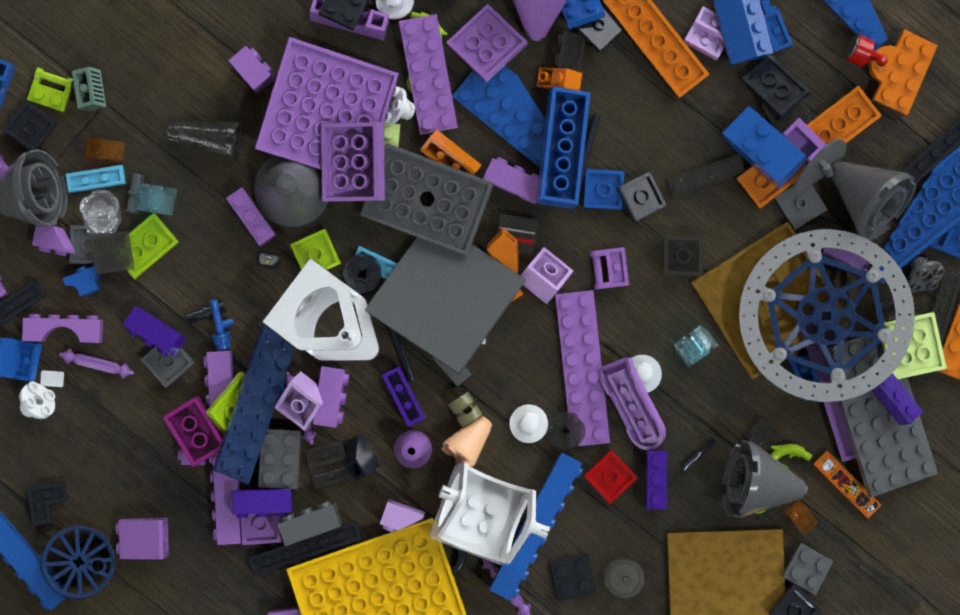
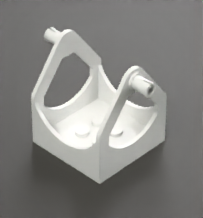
(305, 301)
(483, 514)

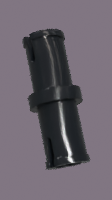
(204, 313)

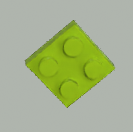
(318, 248)

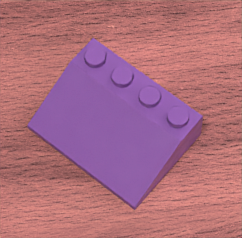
(353, 161)

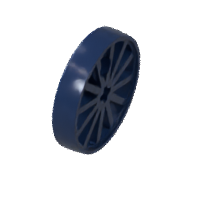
(73, 556)

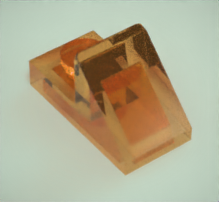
(105, 149)
(801, 517)

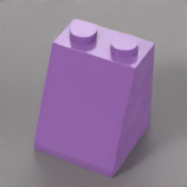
(143, 538)

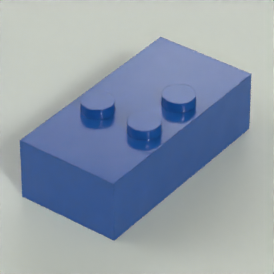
(764, 147)

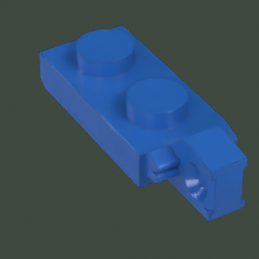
(775, 25)

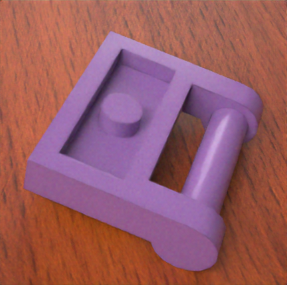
(615, 265)

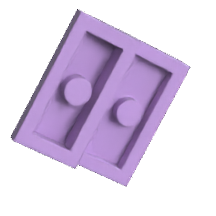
(706, 34)

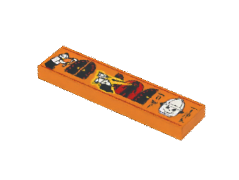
(846, 484)

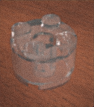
(100, 212)

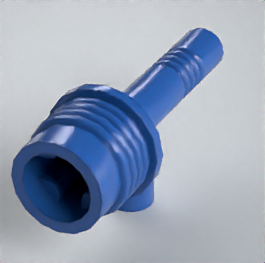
(221, 337)

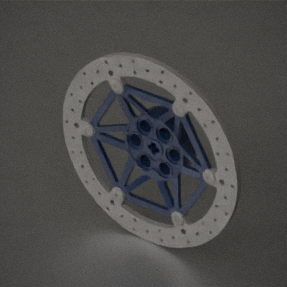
(868, 278)

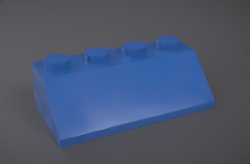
(743, 30)

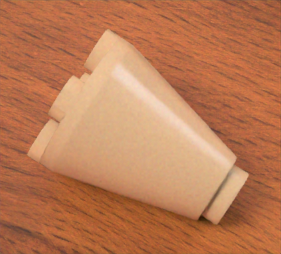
(468, 441)

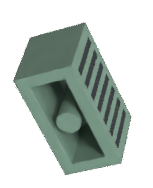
(89, 88)

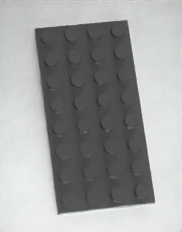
(885, 451)

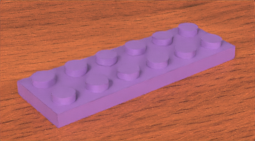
(428, 74)

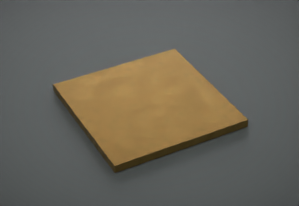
(724, 284)
(725, 572)

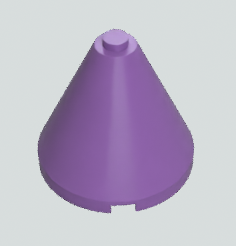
(538, 16)

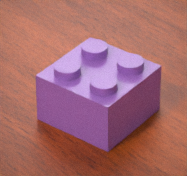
(252, 70)

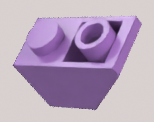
(52, 238)

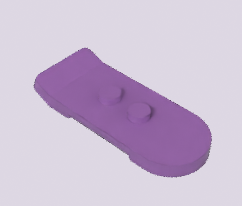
(633, 403)

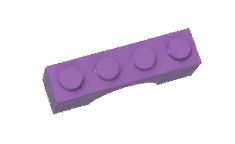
(370, 23)
(37, 329)

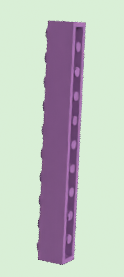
(227, 525)

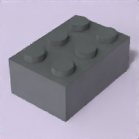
(280, 459)
(309, 523)

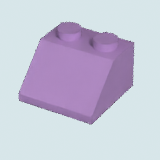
(545, 275)
(300, 401)
(399, 516)

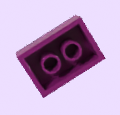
(194, 431)

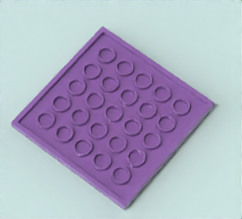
(319, 89)

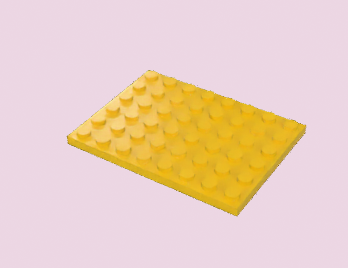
(380, 576)

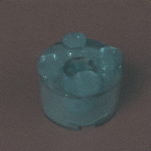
(156, 199)
(696, 346)

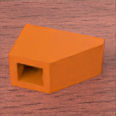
(559, 78)
(505, 249)

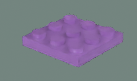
(487, 43)

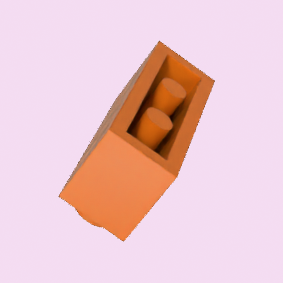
(445, 151)

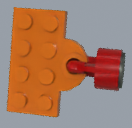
(896, 67)

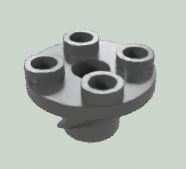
(925, 274)

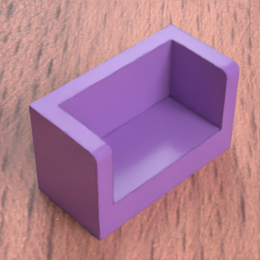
(804, 139)

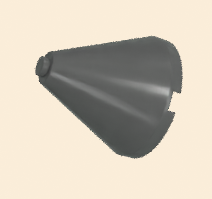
(33, 190)
(289, 192)
(872, 195)
(757, 481)

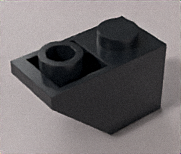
(360, 458)

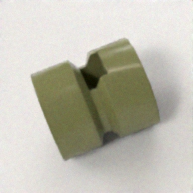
(460, 404)

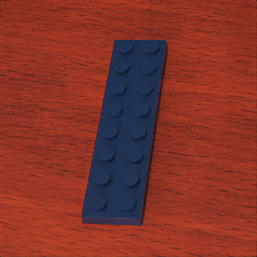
(254, 406)

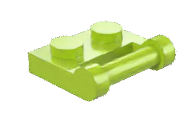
(49, 96)

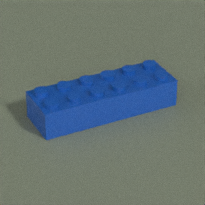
(563, 148)

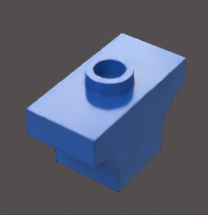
(84, 281)

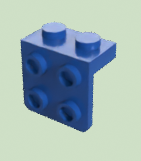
(19, 359)

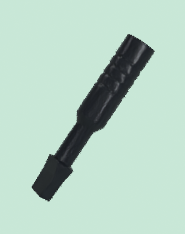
(698, 454)

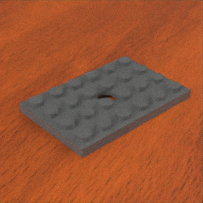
(457, 203)

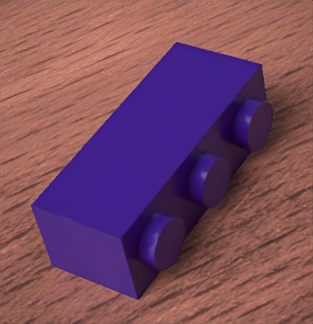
(154, 332)
(403, 396)
(897, 400)
(656, 479)
(261, 502)

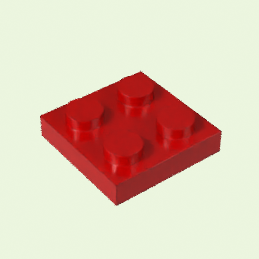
(610, 476)

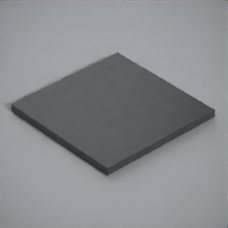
(445, 300)

